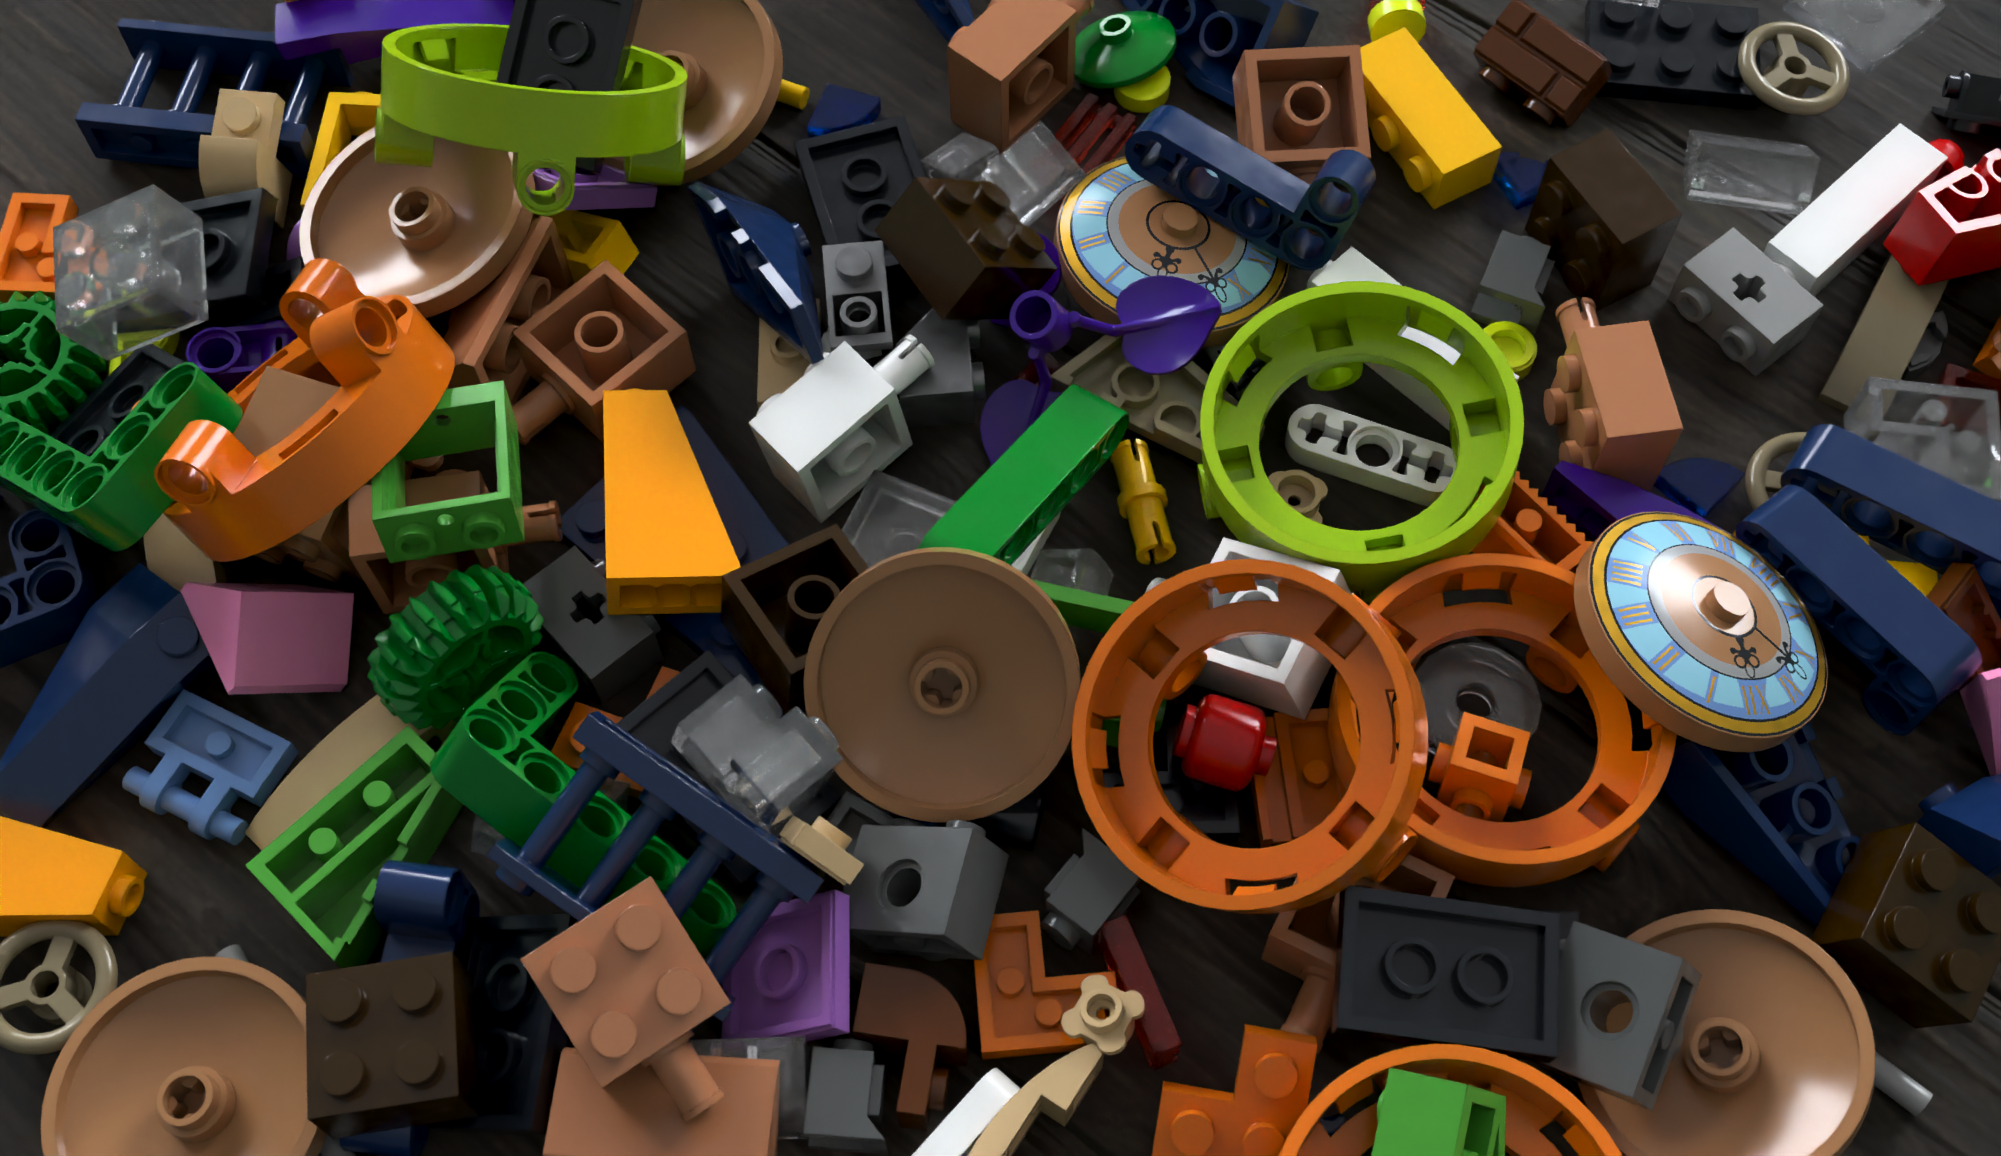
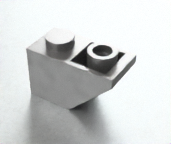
(857, 296)
(949, 388)

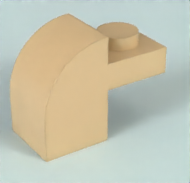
(244, 148)

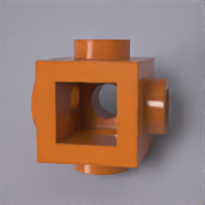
(1482, 769)

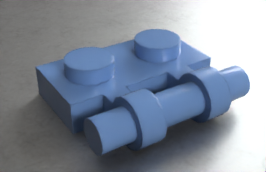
(218, 747)

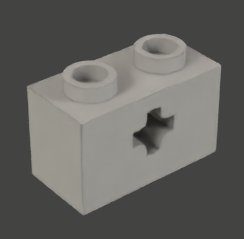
(1744, 301)

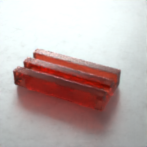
(1103, 117)
(1155, 1027)

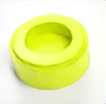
(1394, 15)
(1146, 94)
(1516, 345)

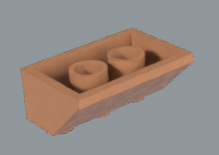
(484, 324)
(642, 1119)

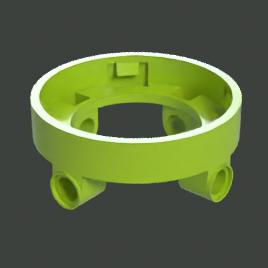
(445, 87)
(1327, 338)

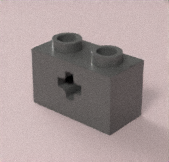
(601, 654)

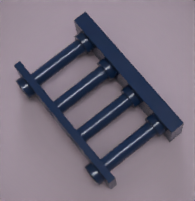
(173, 136)
(664, 795)

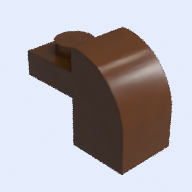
(914, 1019)

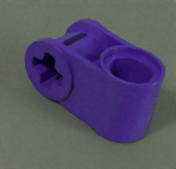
(237, 350)

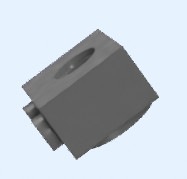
(925, 889)
(1596, 976)

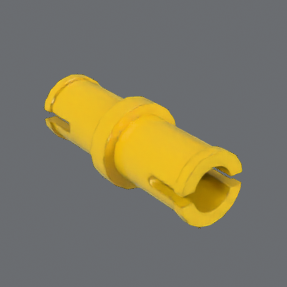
(1142, 502)

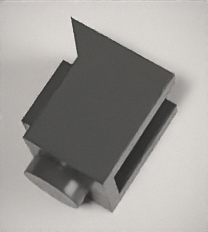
(1514, 282)
(1088, 895)
(846, 1098)

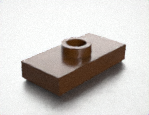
(1968, 604)

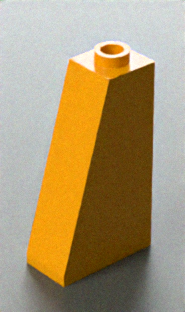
(659, 515)
(64, 879)

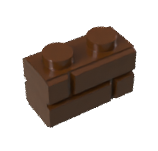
(1541, 64)

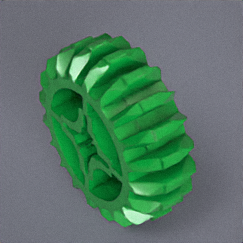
(40, 368)
(453, 645)

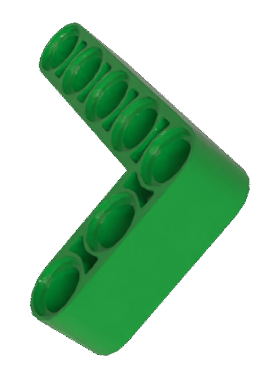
(1033, 478)
(114, 490)
(513, 781)

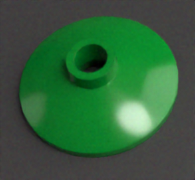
(1123, 49)

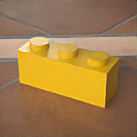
(1425, 121)

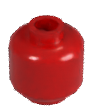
(1223, 742)

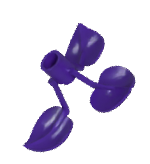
(1161, 330)

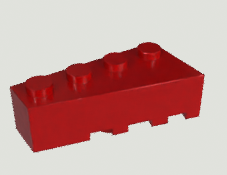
(1952, 225)

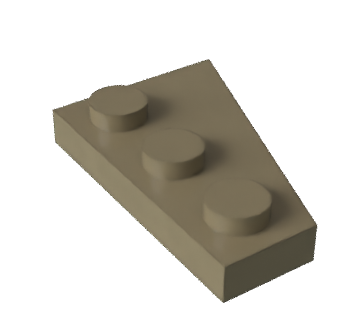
(1158, 406)

